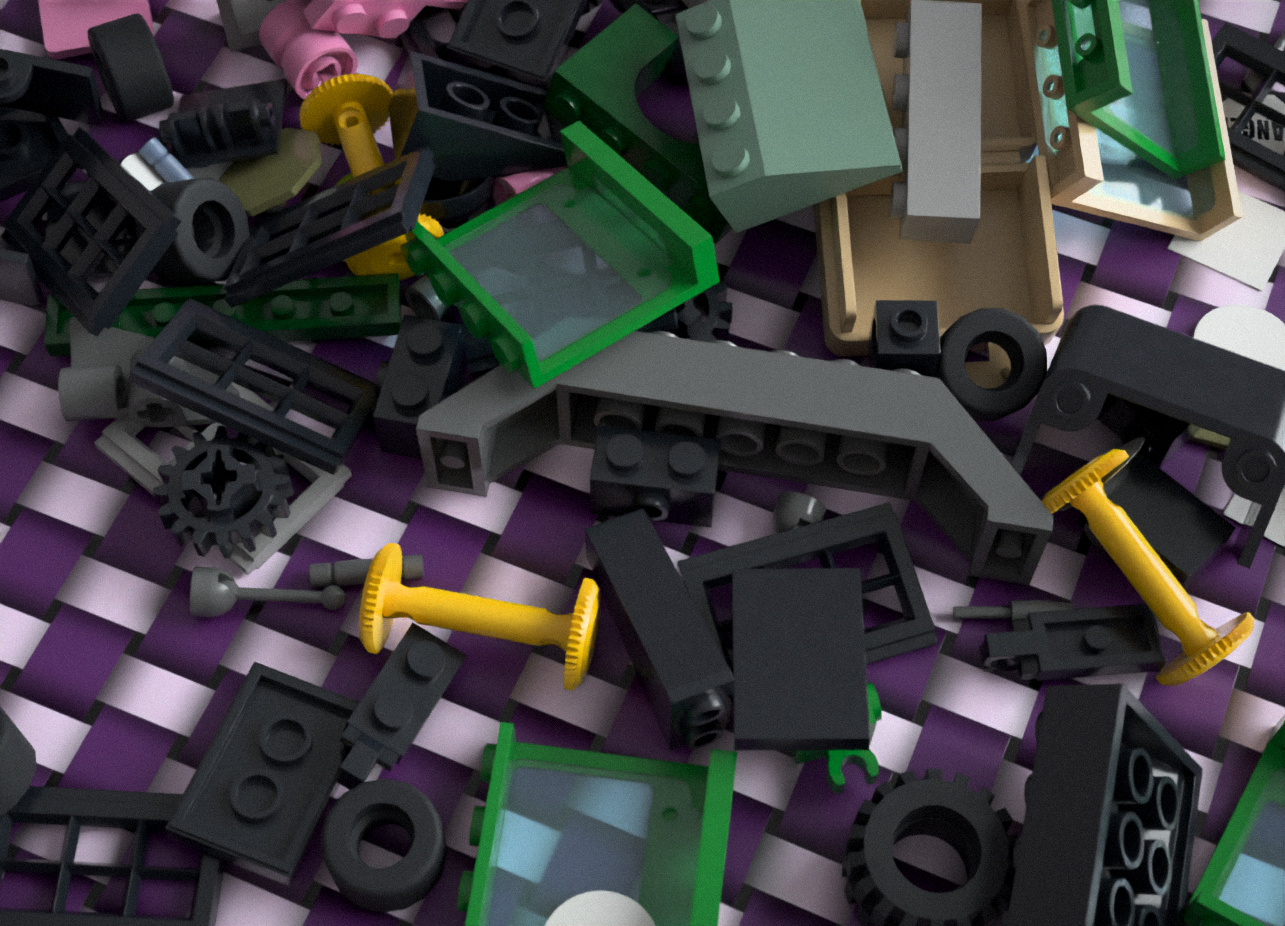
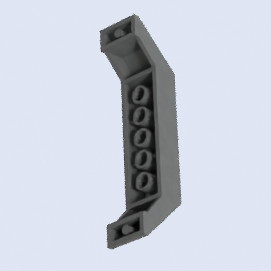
(774, 420)

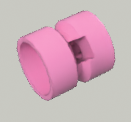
(303, 52)

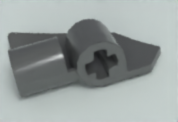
(99, 384)

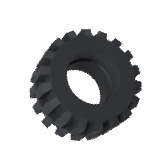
(936, 810)

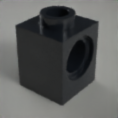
(905, 336)

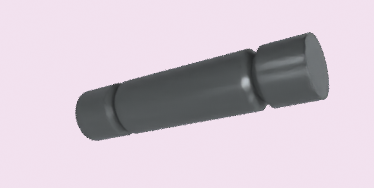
(355, 571)

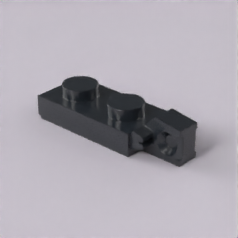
(1077, 644)
(397, 704)

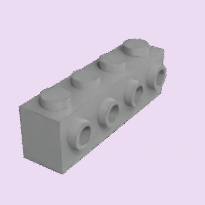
(939, 121)

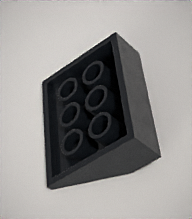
(1104, 816)

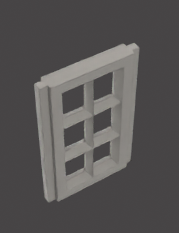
(142, 465)

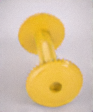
(348, 113)
(1147, 573)
(388, 599)

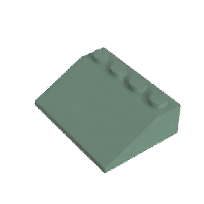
(785, 104)

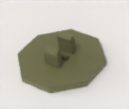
(276, 177)

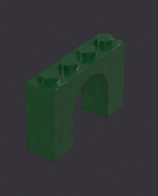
(601, 92)

